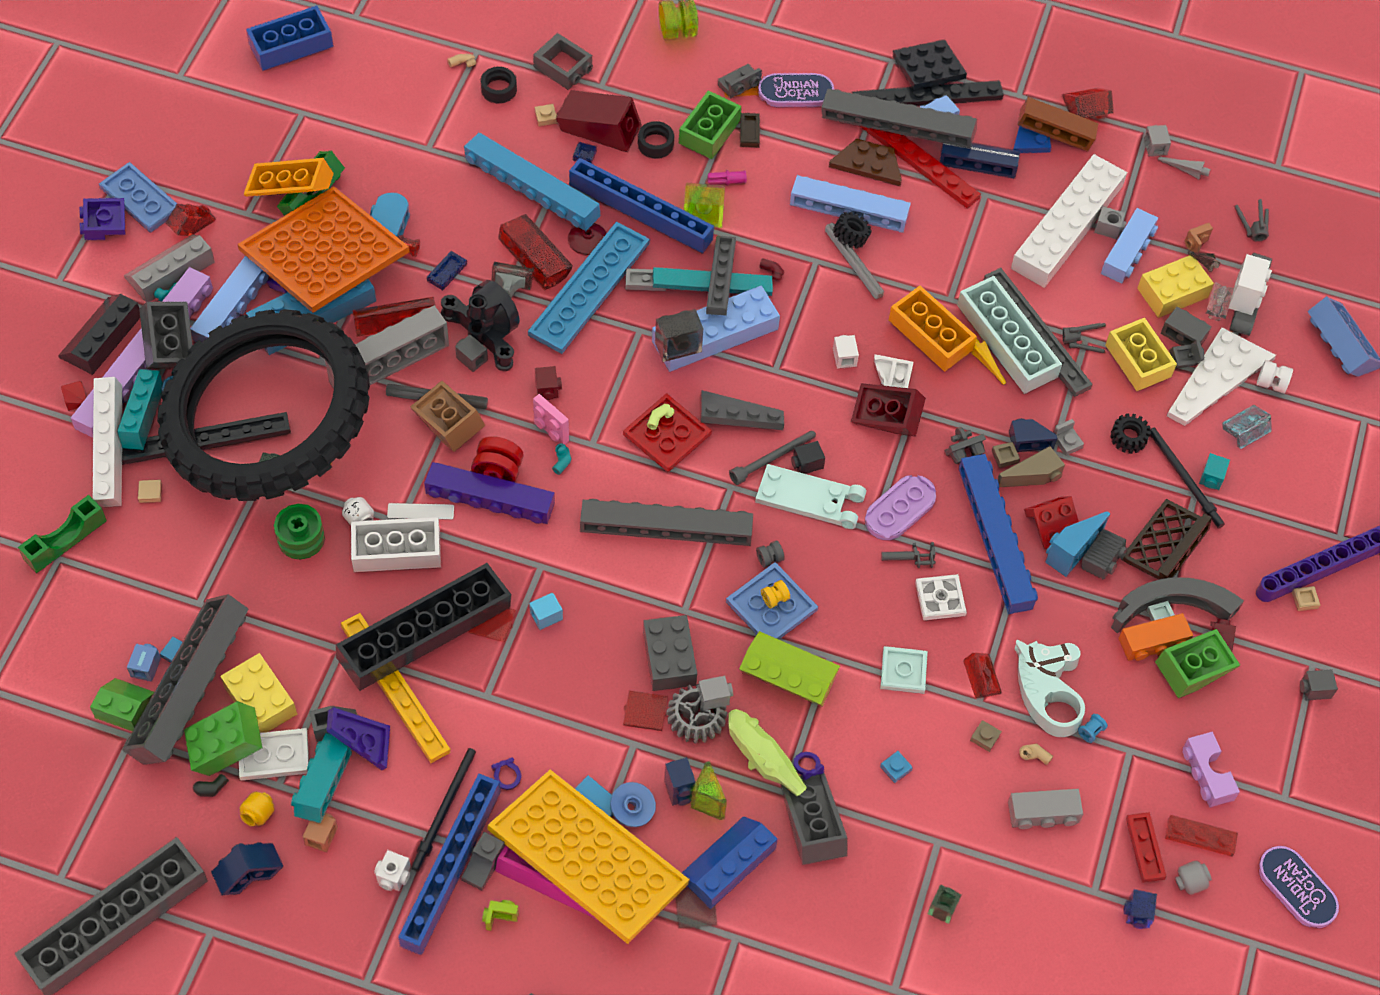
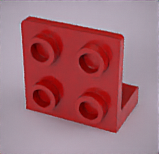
(1052, 517)

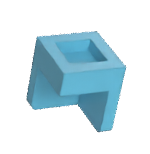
(546, 611)

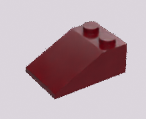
(889, 408)

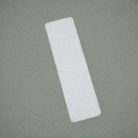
(409, 511)

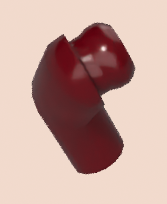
(774, 267)

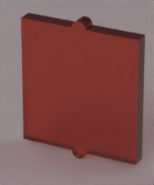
(496, 627)
(645, 710)

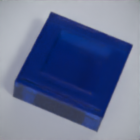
(585, 152)

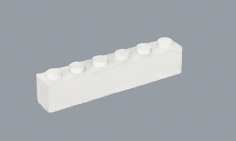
(106, 442)

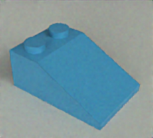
(1074, 542)

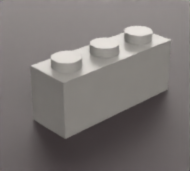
(1045, 808)

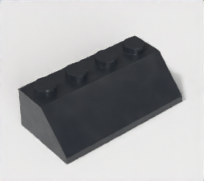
(101, 333)

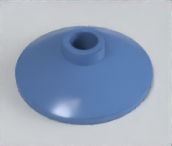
(633, 794)

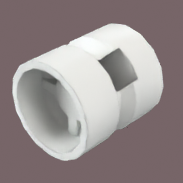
(1269, 371)

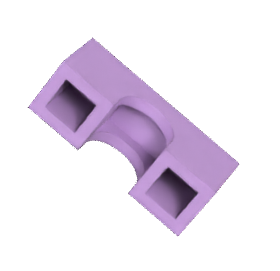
(1215, 787)

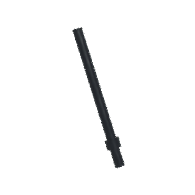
(1208, 507)
(425, 847)

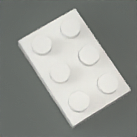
(282, 755)

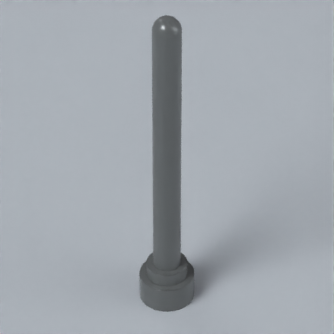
(739, 474)

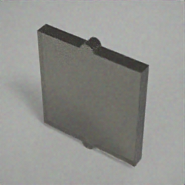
(693, 911)

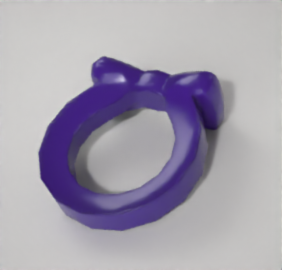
(510, 763)
(806, 774)

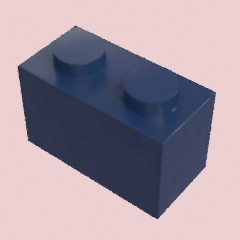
(679, 781)

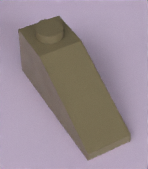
(1035, 470)

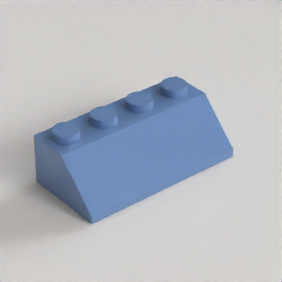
(1344, 337)

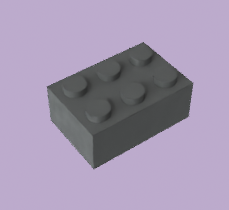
(165, 333)
(669, 652)

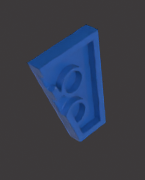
(1031, 142)

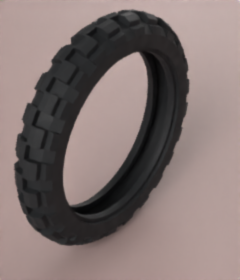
(301, 463)

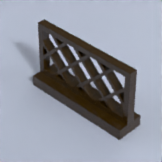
(1183, 548)

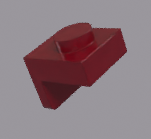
(1226, 630)

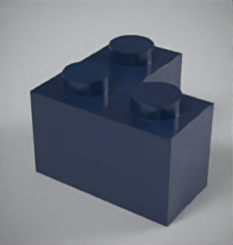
(246, 865)

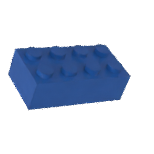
(289, 37)

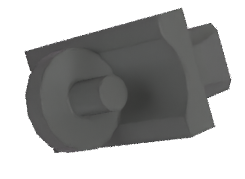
(974, 444)

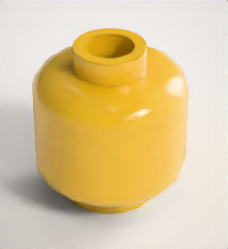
(256, 809)

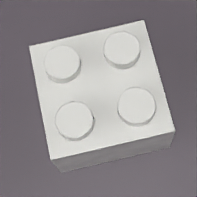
(1250, 284)

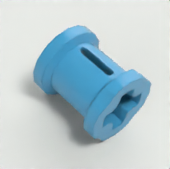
(1092, 728)

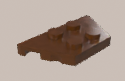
(869, 161)

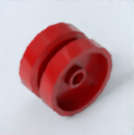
(498, 458)

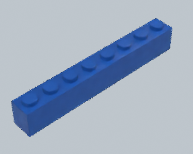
(641, 205)
(997, 534)
(449, 864)

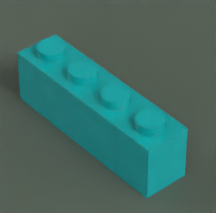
(140, 409)
(321, 779)

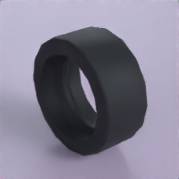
(498, 73)
(657, 151)

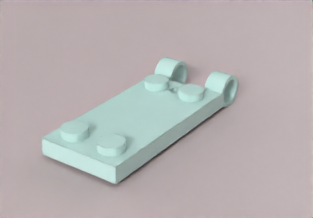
(809, 496)

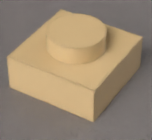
(545, 115)

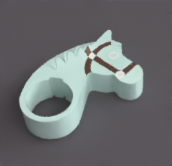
(1040, 683)

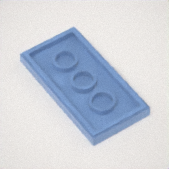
(141, 196)

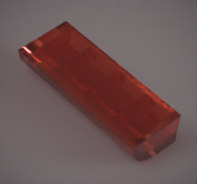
(534, 251)
(377, 318)

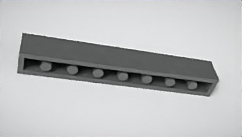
(899, 118)
(666, 522)

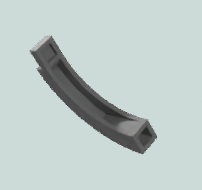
(1177, 590)

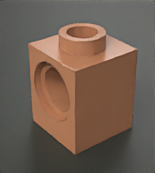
(320, 834)

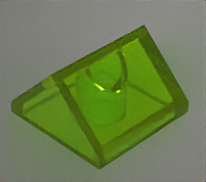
(708, 795)

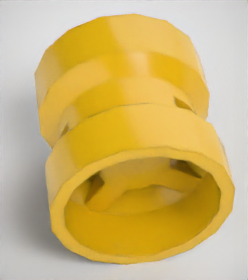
(775, 594)

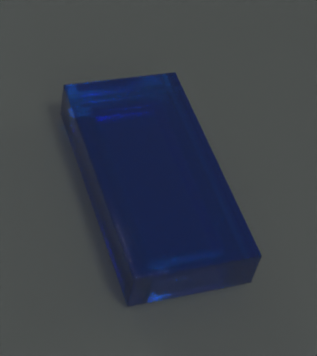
(446, 270)

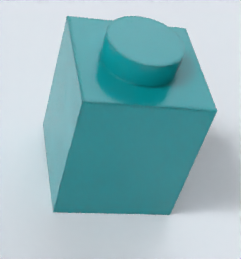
(1214, 471)

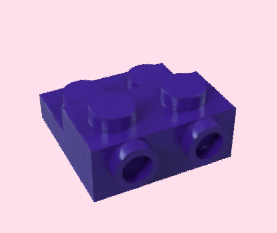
(102, 217)

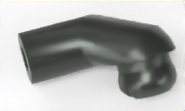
(210, 789)

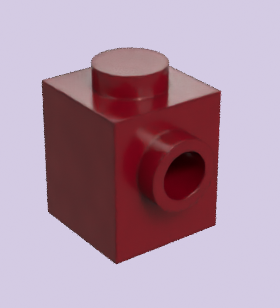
(547, 382)

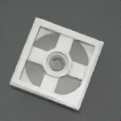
(940, 597)

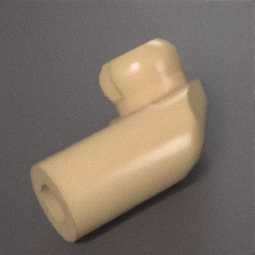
(462, 58)
(1035, 751)

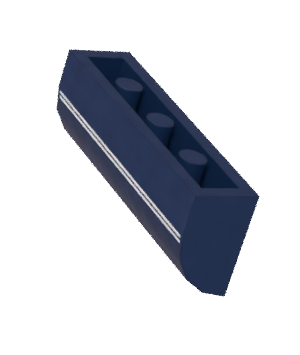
(981, 159)

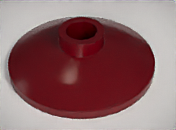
(586, 241)

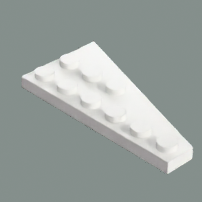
(1225, 367)

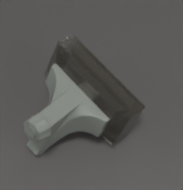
(512, 277)

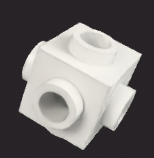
(392, 871)

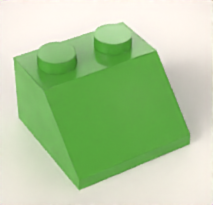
(120, 703)

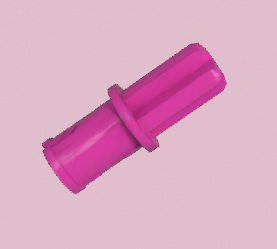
(727, 177)

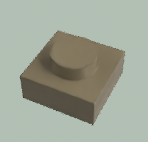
(1005, 454)
(985, 736)

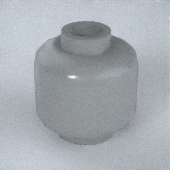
(1193, 877)

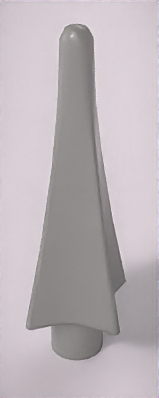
(1194, 168)

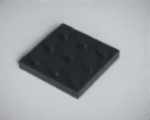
(929, 64)

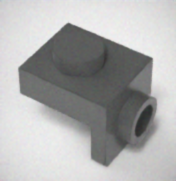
(1187, 354)

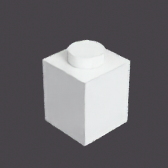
(845, 351)

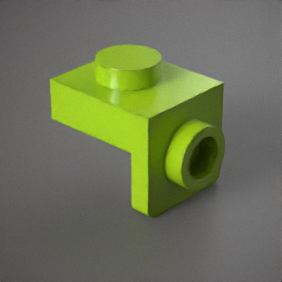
(501, 910)

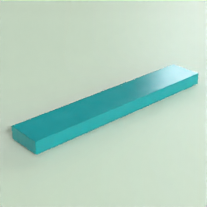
(700, 280)

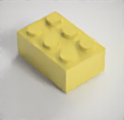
(1175, 286)
(1140, 354)
(259, 687)

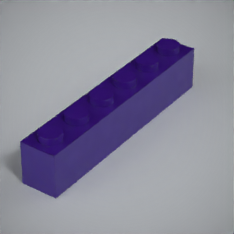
(489, 493)

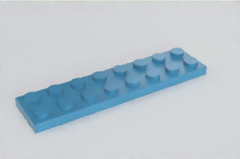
(588, 287)

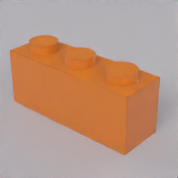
(1154, 636)

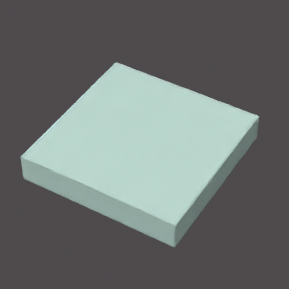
(903, 670)

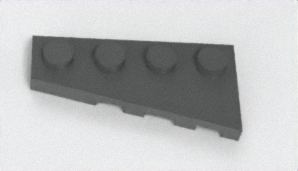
(736, 412)

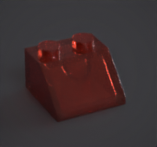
(1090, 103)

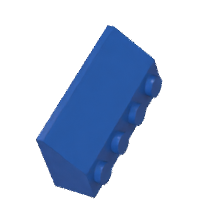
(730, 860)

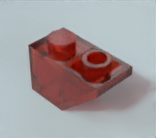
(189, 219)

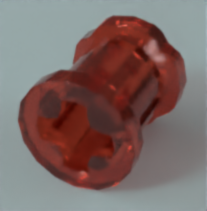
(414, 246)

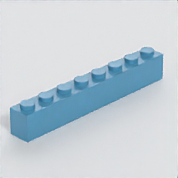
(532, 181)

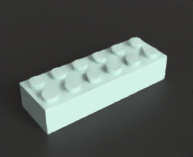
(1009, 334)

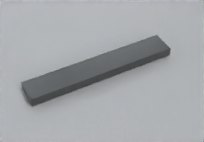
(721, 275)

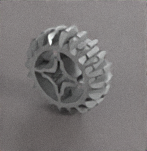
(681, 705)

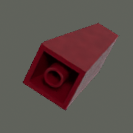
(600, 118)

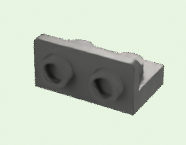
(740, 80)

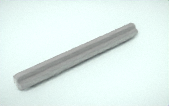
(856, 263)

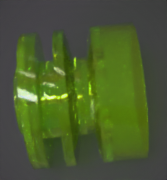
(674, 18)

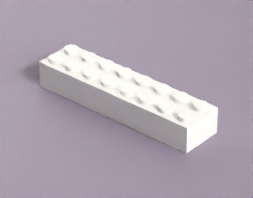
(1068, 221)

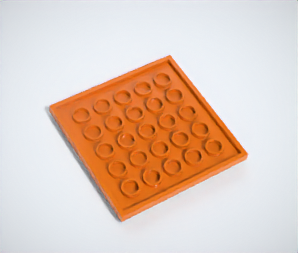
(323, 249)

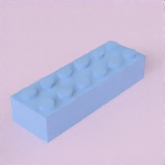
(747, 318)

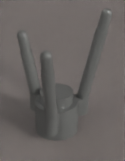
(1259, 229)
(1073, 334)

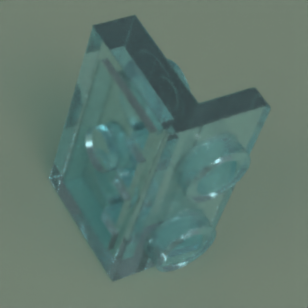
(1248, 425)

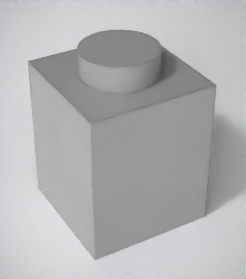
(715, 692)

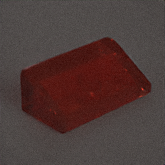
(982, 675)

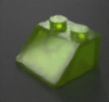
(705, 202)

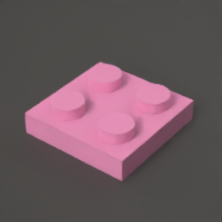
(550, 420)

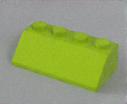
(789, 668)

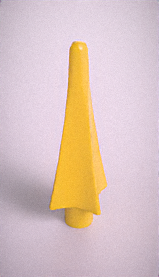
(983, 354)

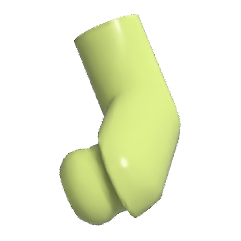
(663, 410)

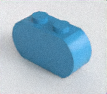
(392, 212)

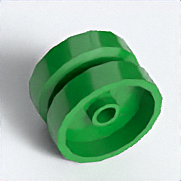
(299, 531)

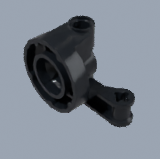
(487, 319)

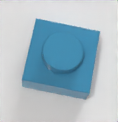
(896, 766)

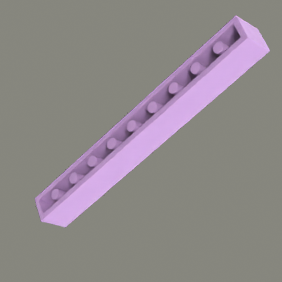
(191, 288)

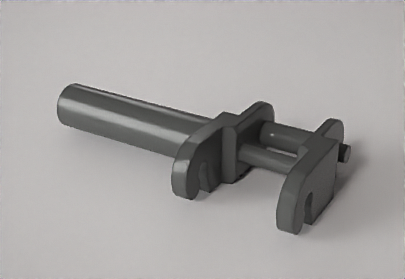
(912, 555)

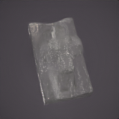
(1219, 302)

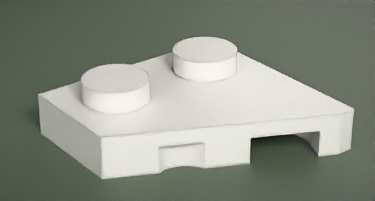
(893, 371)

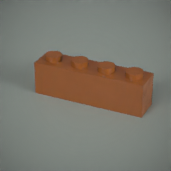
(1057, 124)

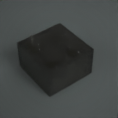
(679, 335)

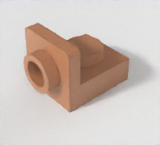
(1198, 236)

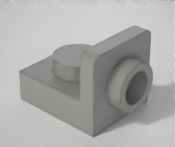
(1067, 437)

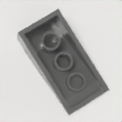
(816, 821)

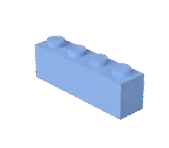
(1129, 246)

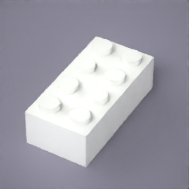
(395, 544)

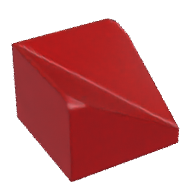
(73, 394)

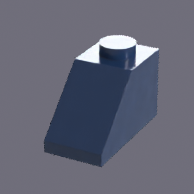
(1031, 436)

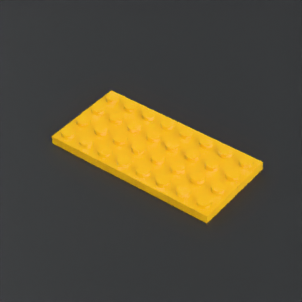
(588, 856)

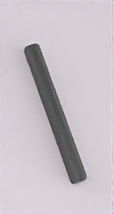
(416, 393)

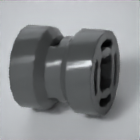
(770, 554)

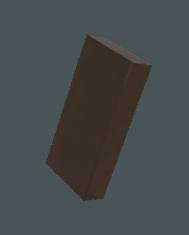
(750, 130)

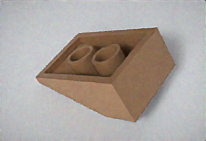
(448, 416)

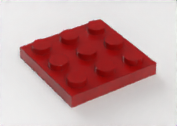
(673, 437)

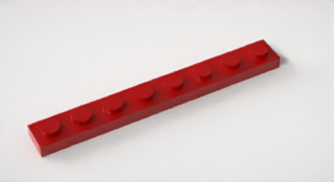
(927, 166)

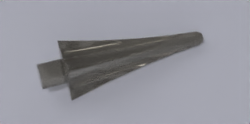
(1206, 259)

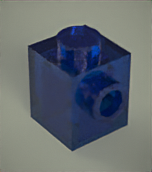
(1140, 909)

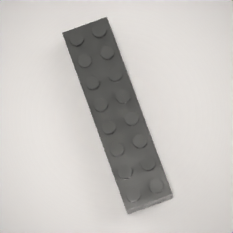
(186, 680)
(111, 917)

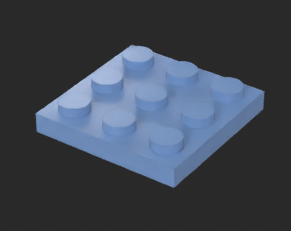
(778, 620)

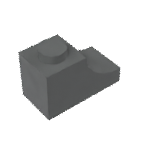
(483, 861)

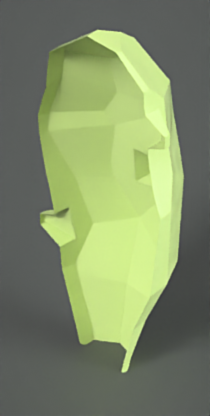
(772, 761)

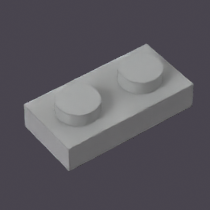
(640, 280)

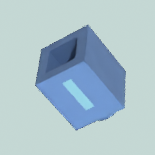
(144, 662)

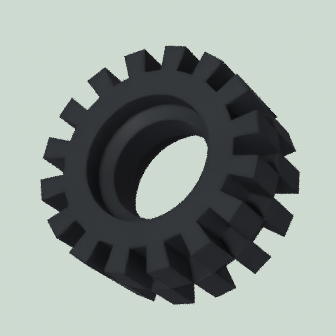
(852, 230)
(1126, 442)

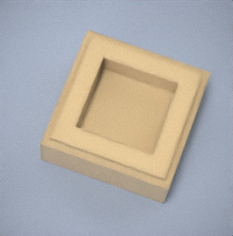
(149, 491)
(1306, 598)

